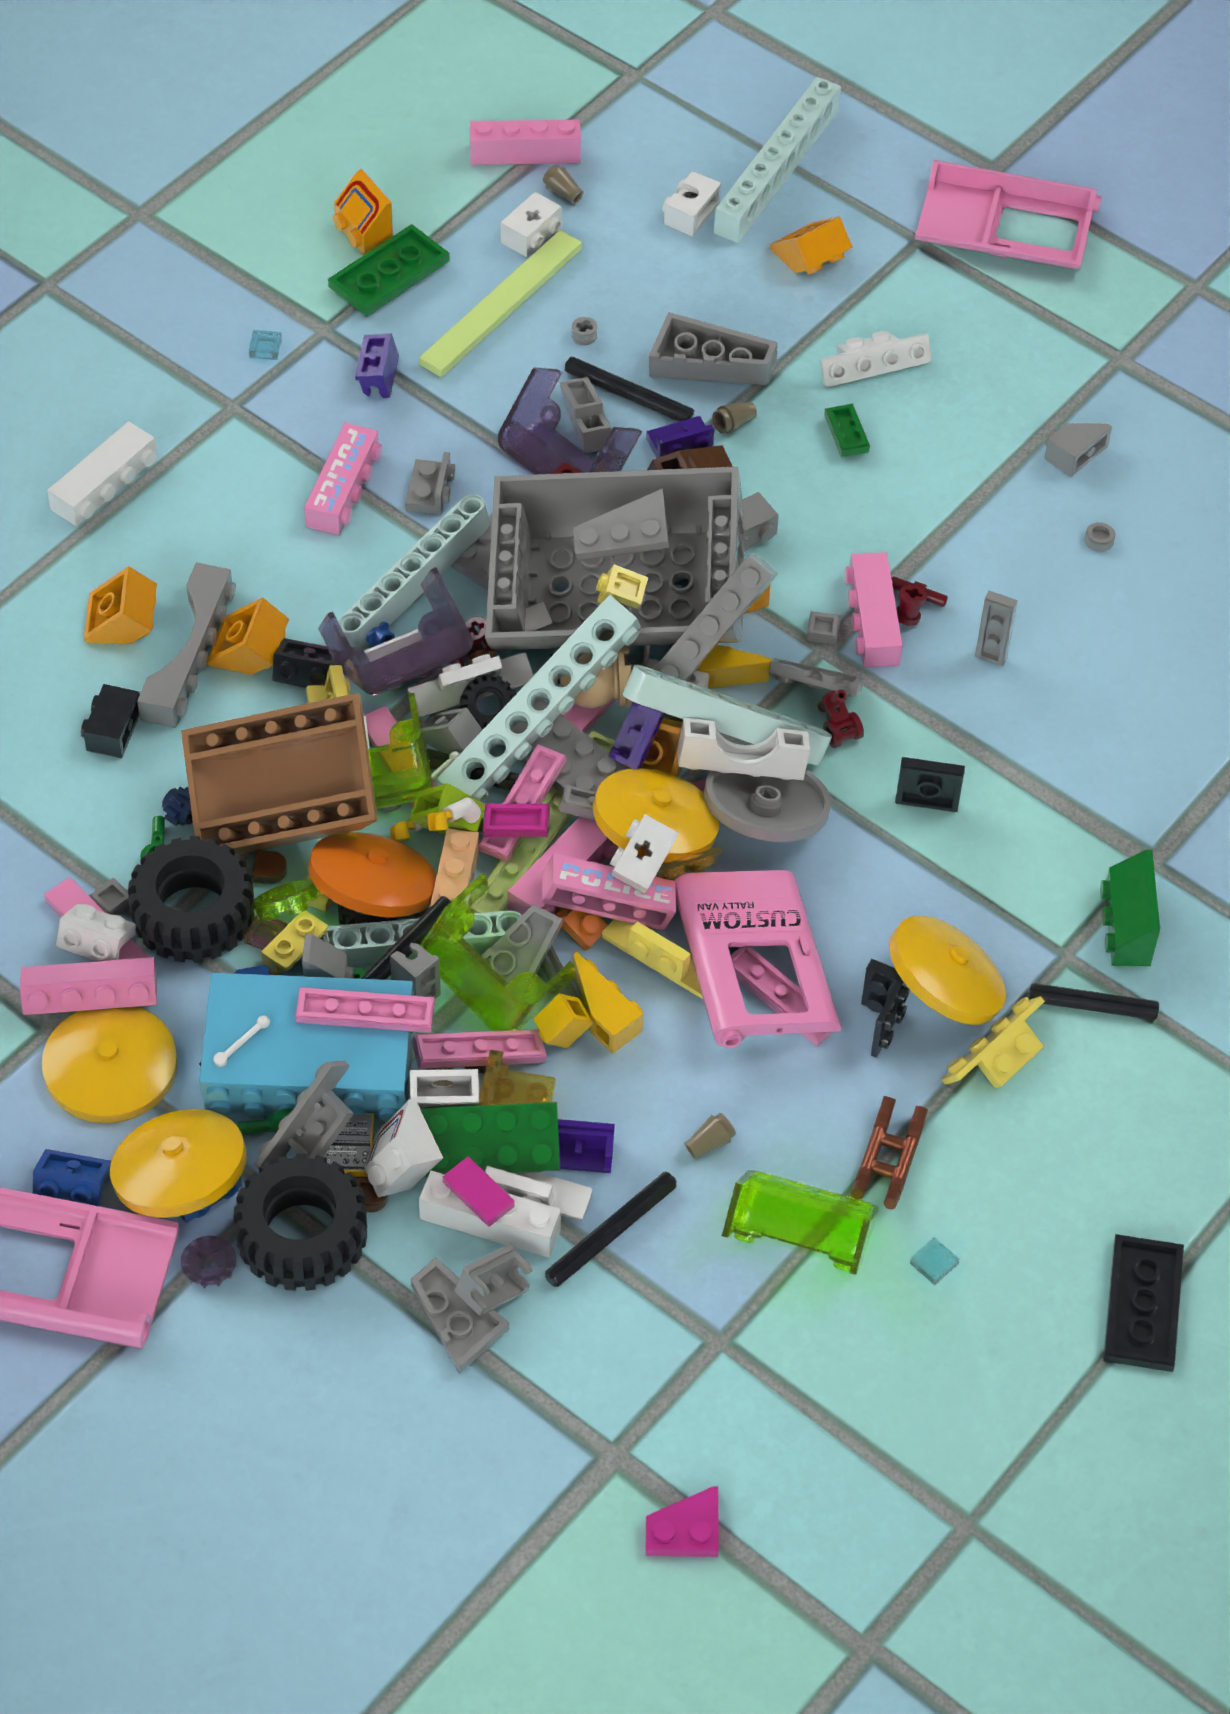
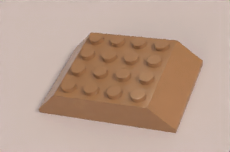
(281, 775)

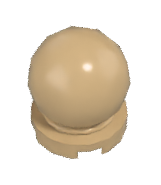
(608, 685)

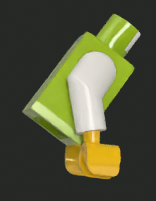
(441, 809)

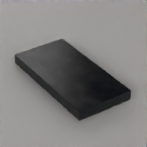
(1143, 1303)

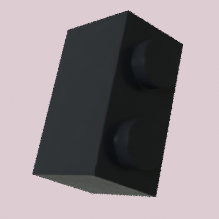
(111, 721)

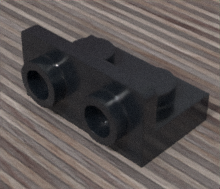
(301, 663)

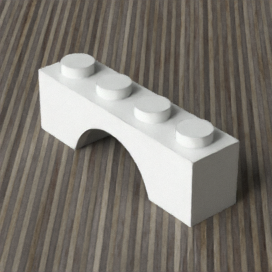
(779, 756)

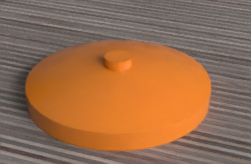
(372, 874)

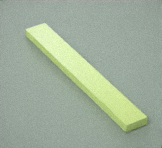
(500, 303)
(528, 850)

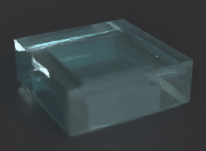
(265, 344)
(934, 1261)

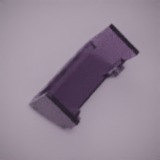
(533, 441)
(443, 642)

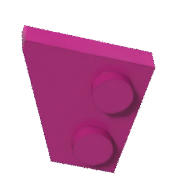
(685, 1527)

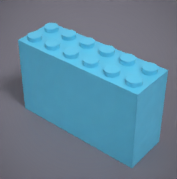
(284, 1057)

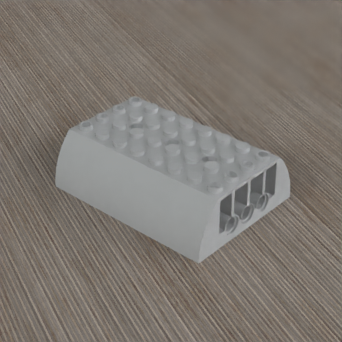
(536, 551)

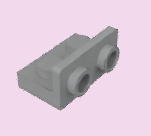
(429, 485)

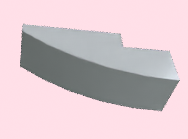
(586, 413)

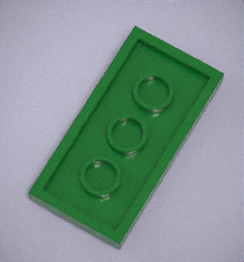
(388, 270)
(497, 1136)

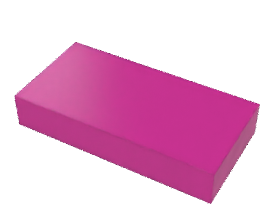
(516, 820)
(478, 1191)

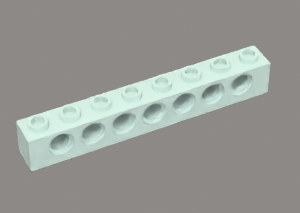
(777, 160)
(478, 754)

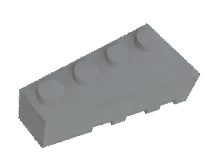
(710, 353)

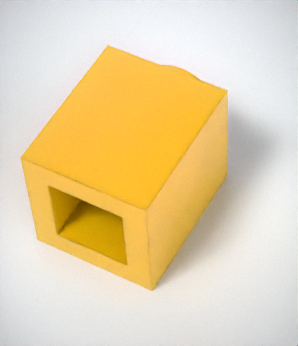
(562, 1021)

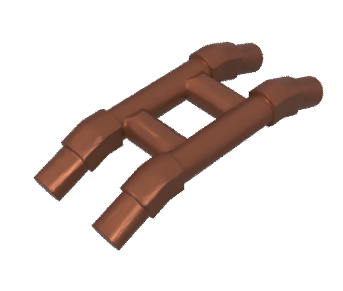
(881, 1138)

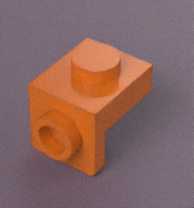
(582, 926)

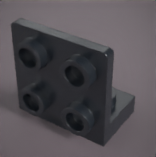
(884, 994)

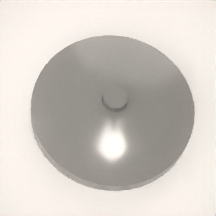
(768, 805)

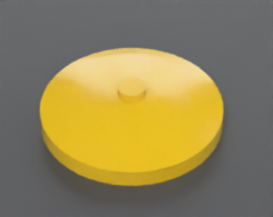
(661, 796)
(947, 970)
(109, 1063)
(178, 1163)

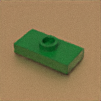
(847, 430)

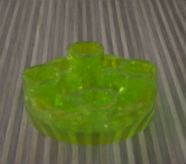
(289, 896)

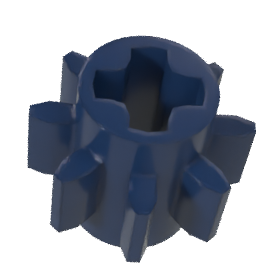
(178, 806)

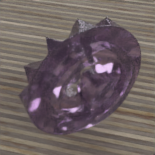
(208, 1248)

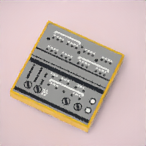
(353, 1145)

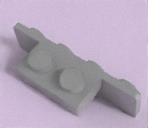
(313, 1121)

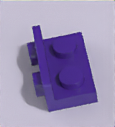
(680, 436)

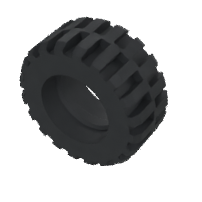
(184, 866)
(304, 1260)

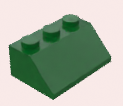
(1131, 911)

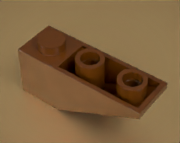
(692, 458)

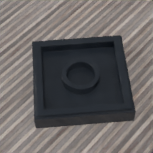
(929, 784)

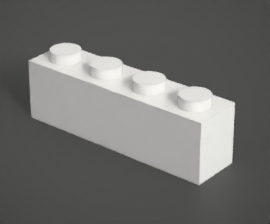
(102, 474)
(527, 1226)

